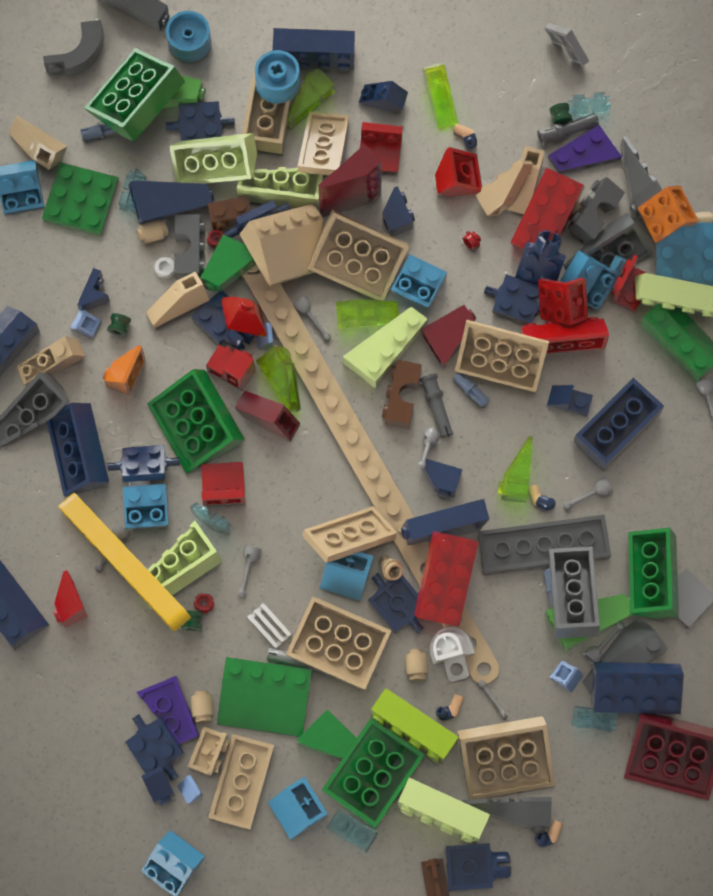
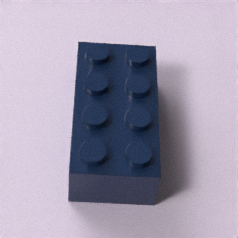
(317, 47)
(618, 423)
(637, 688)

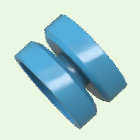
(188, 36)
(277, 76)

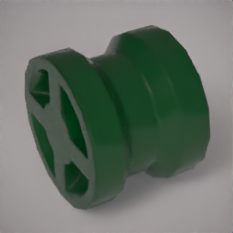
(560, 113)
(119, 324)
(194, 622)

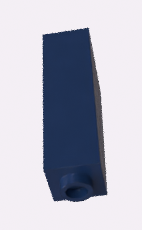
(166, 199)
(452, 521)

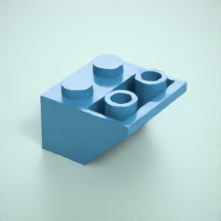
(20, 187)
(598, 277)
(419, 281)
(146, 506)
(348, 575)
(298, 808)
(172, 863)

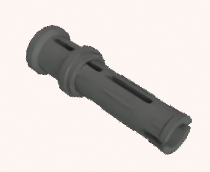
(559, 131)
(434, 395)

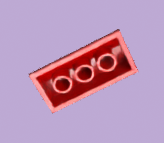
(565, 338)

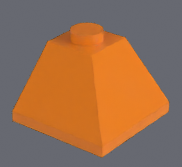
(125, 370)

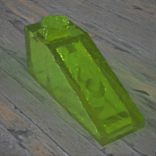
(313, 92)
(440, 94)
(365, 312)
(281, 374)
(516, 478)

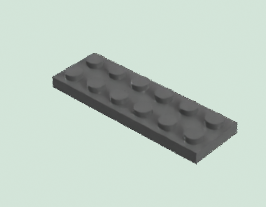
(530, 544)

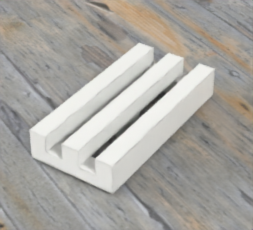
(257, 612)

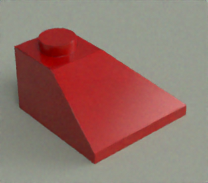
(458, 173)
(243, 315)
(68, 602)

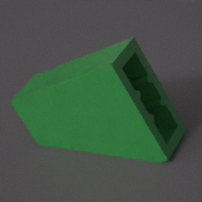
(226, 264)
(327, 737)

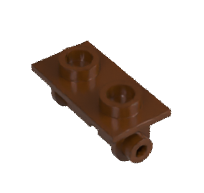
(435, 877)

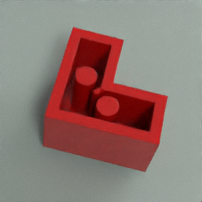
(232, 366)

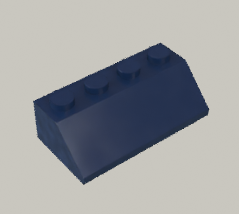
(15, 334)
(77, 449)
(18, 614)

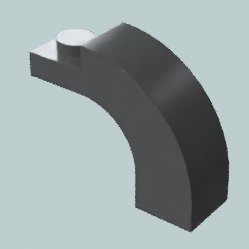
(83, 55)

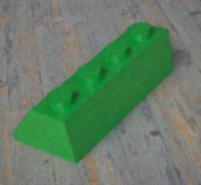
(681, 340)
(653, 573)

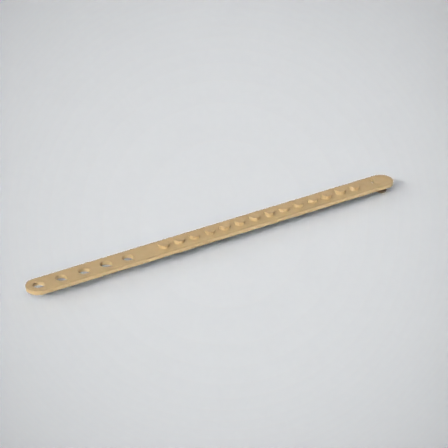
(354, 443)

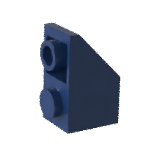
(384, 96)
(396, 215)

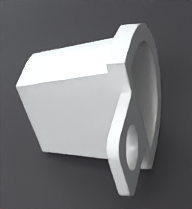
(451, 647)

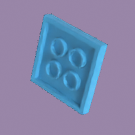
(687, 254)

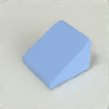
(86, 324)
(265, 342)
(566, 676)
(189, 789)

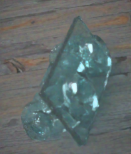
(581, 104)
(125, 200)
(586, 718)

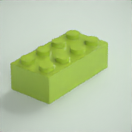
(414, 726)

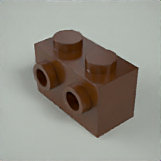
(224, 212)

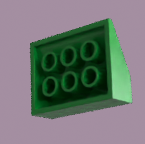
(135, 94)
(195, 420)
(264, 697)
(373, 773)

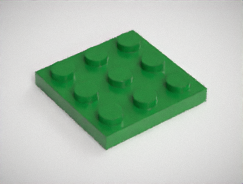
(80, 198)

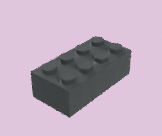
(574, 592)

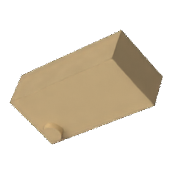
(266, 121)

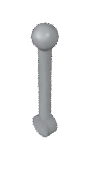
(482, 684)

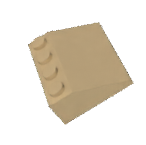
(284, 242)
(357, 255)
(501, 356)
(339, 643)
(506, 758)

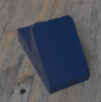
(90, 296)
(570, 400)

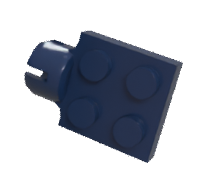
(541, 259)
(212, 321)
(475, 866)

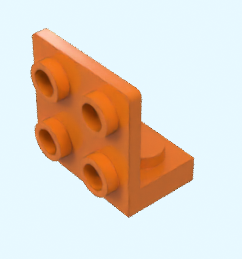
(667, 212)

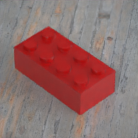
(548, 208)
(446, 578)

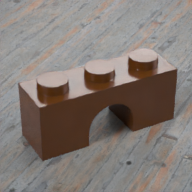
(405, 376)

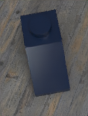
(442, 478)
(158, 786)

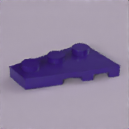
(586, 150)
(169, 702)

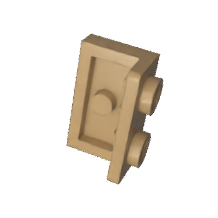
(208, 751)

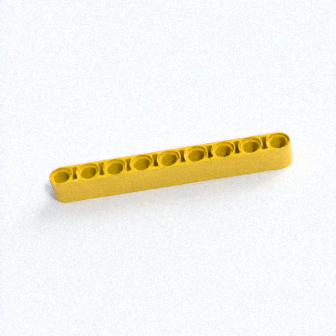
(124, 562)

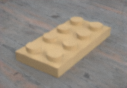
(323, 143)
(349, 534)
(241, 782)

